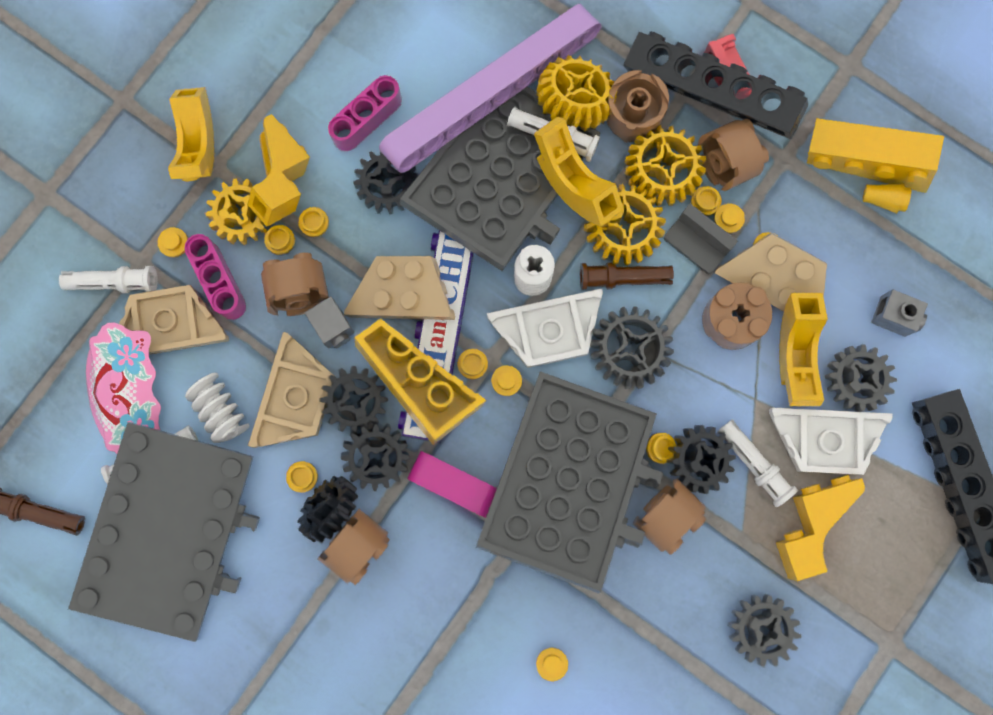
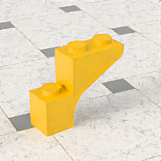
(283, 163)
(818, 513)

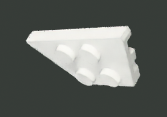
(549, 328)
(830, 439)

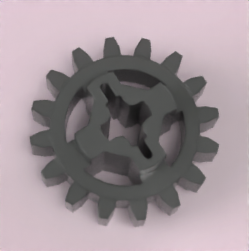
(874, 381)
(757, 640)

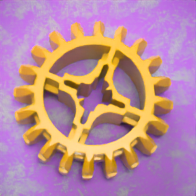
(575, 92)
(686, 159)
(637, 222)

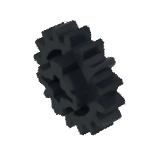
(374, 182)
(347, 385)
(713, 459)
(365, 465)
(327, 509)

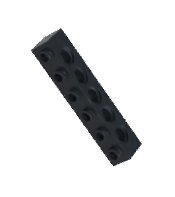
(780, 121)
(950, 475)

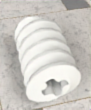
(533, 259)
(213, 409)

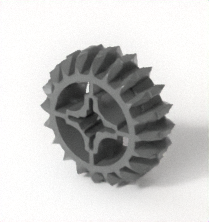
(638, 360)

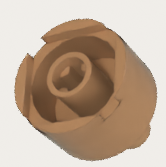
(636, 91)
(733, 154)
(293, 284)
(749, 304)
(671, 516)
(354, 546)

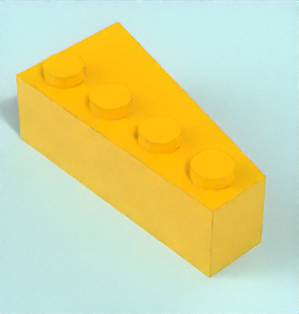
(876, 153)
(417, 381)

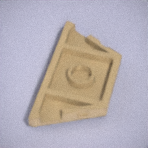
(777, 269)
(401, 290)
(173, 319)
(291, 397)

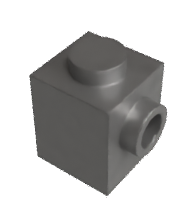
(900, 313)
(330, 323)

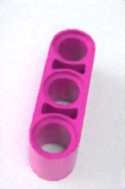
(370, 100)
(204, 268)
(452, 484)

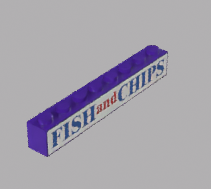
(441, 337)

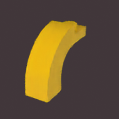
(194, 135)
(571, 179)
(798, 348)

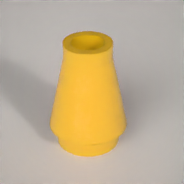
(888, 196)

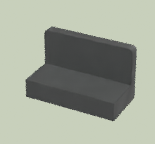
(700, 239)

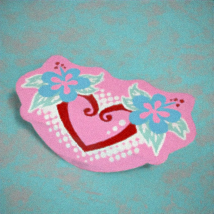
(120, 382)

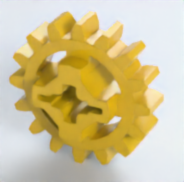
(229, 215)

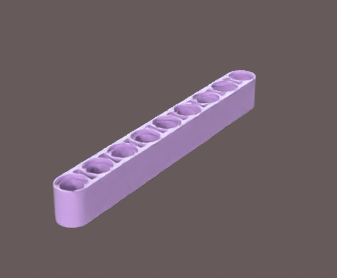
(488, 89)

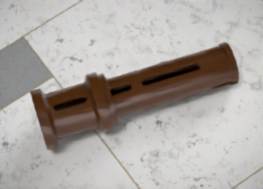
(610, 275)
(21, 508)

